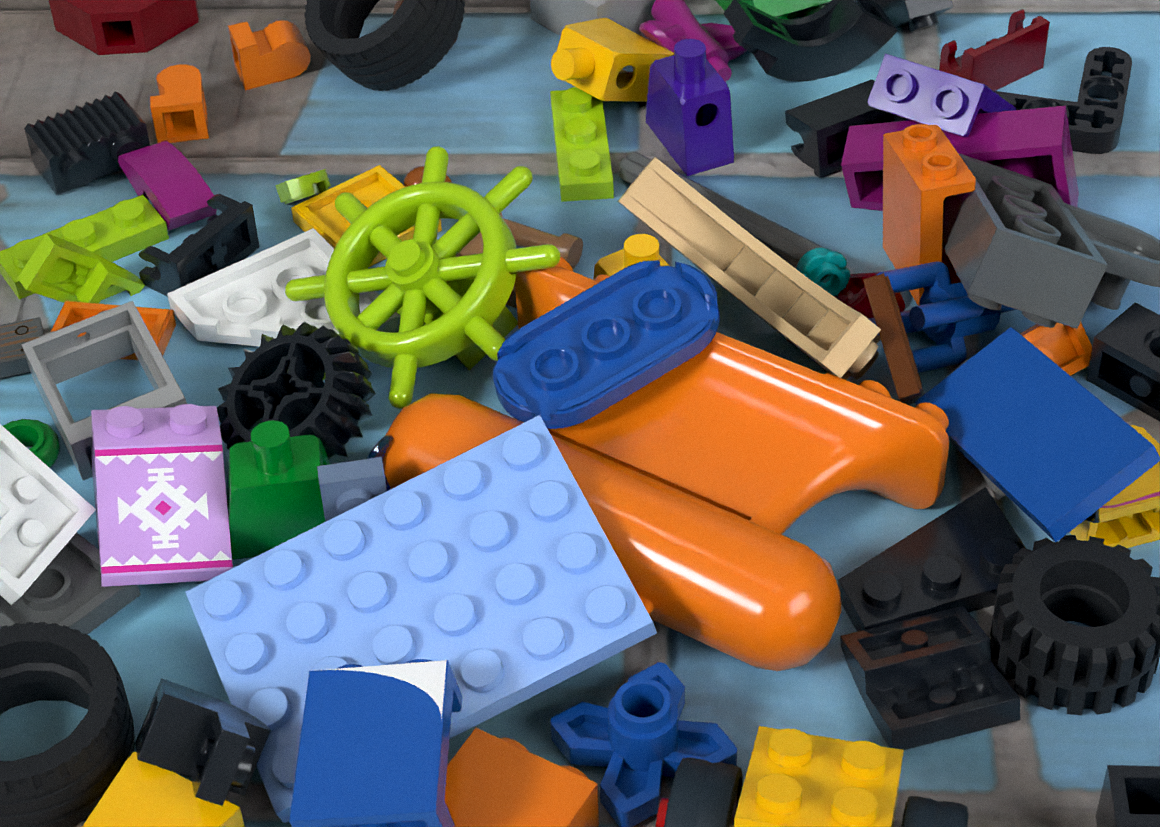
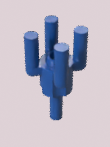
(942, 314)

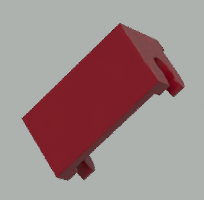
(1001, 59)

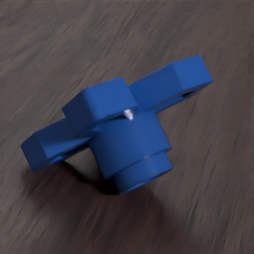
(638, 741)

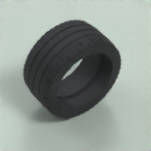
(396, 51)
(73, 775)

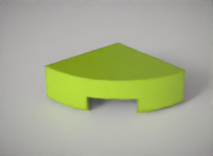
(303, 186)

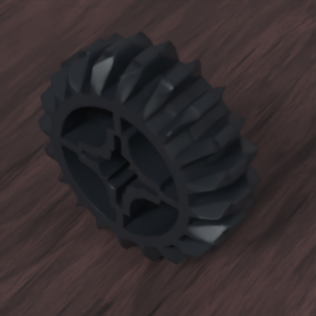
(287, 385)

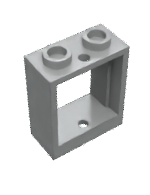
(107, 338)

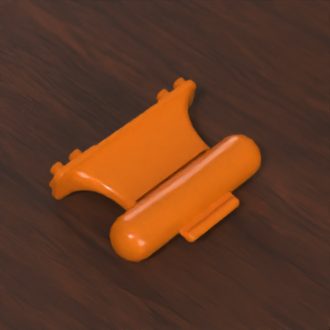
(708, 477)

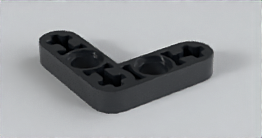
(1091, 122)

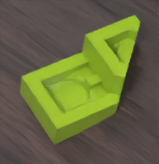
(74, 274)

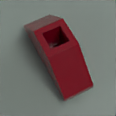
(122, 25)

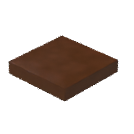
(894, 338)

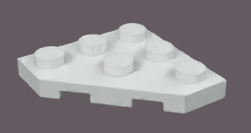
(251, 298)

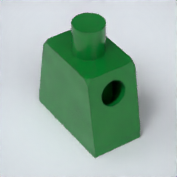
(273, 488)

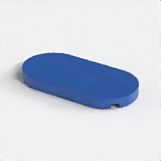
(606, 343)

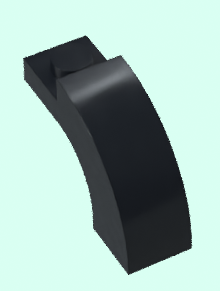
(813, 45)

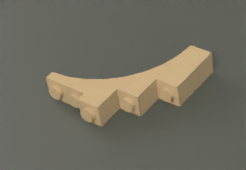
(765, 283)

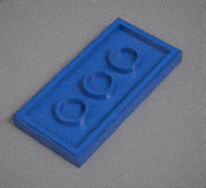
(1039, 433)

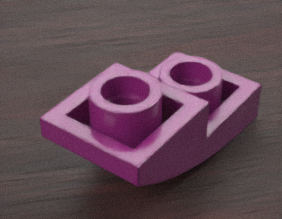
(169, 183)

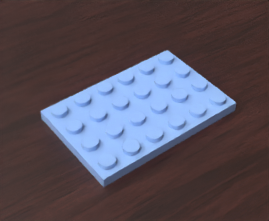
(460, 565)

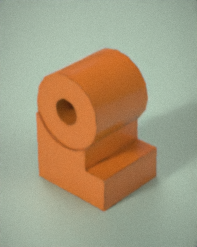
(268, 54)
(181, 106)

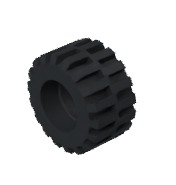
(1068, 661)

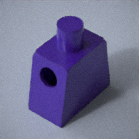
(690, 109)

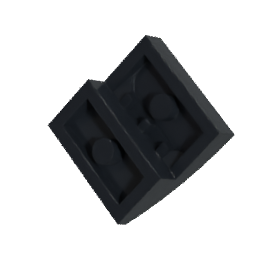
(929, 678)

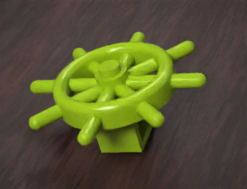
(442, 299)

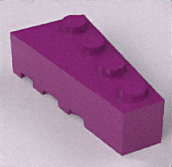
(1021, 141)

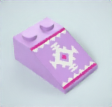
(160, 495)

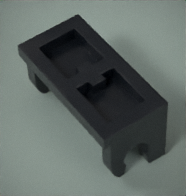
(826, 125)
(214, 247)

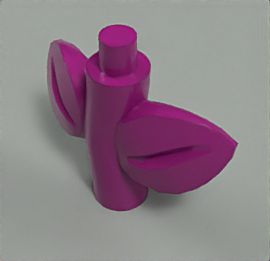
(676, 22)

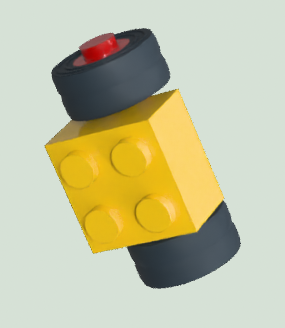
(801, 783)

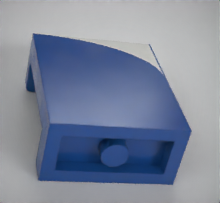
(376, 746)

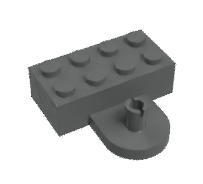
(1038, 255)

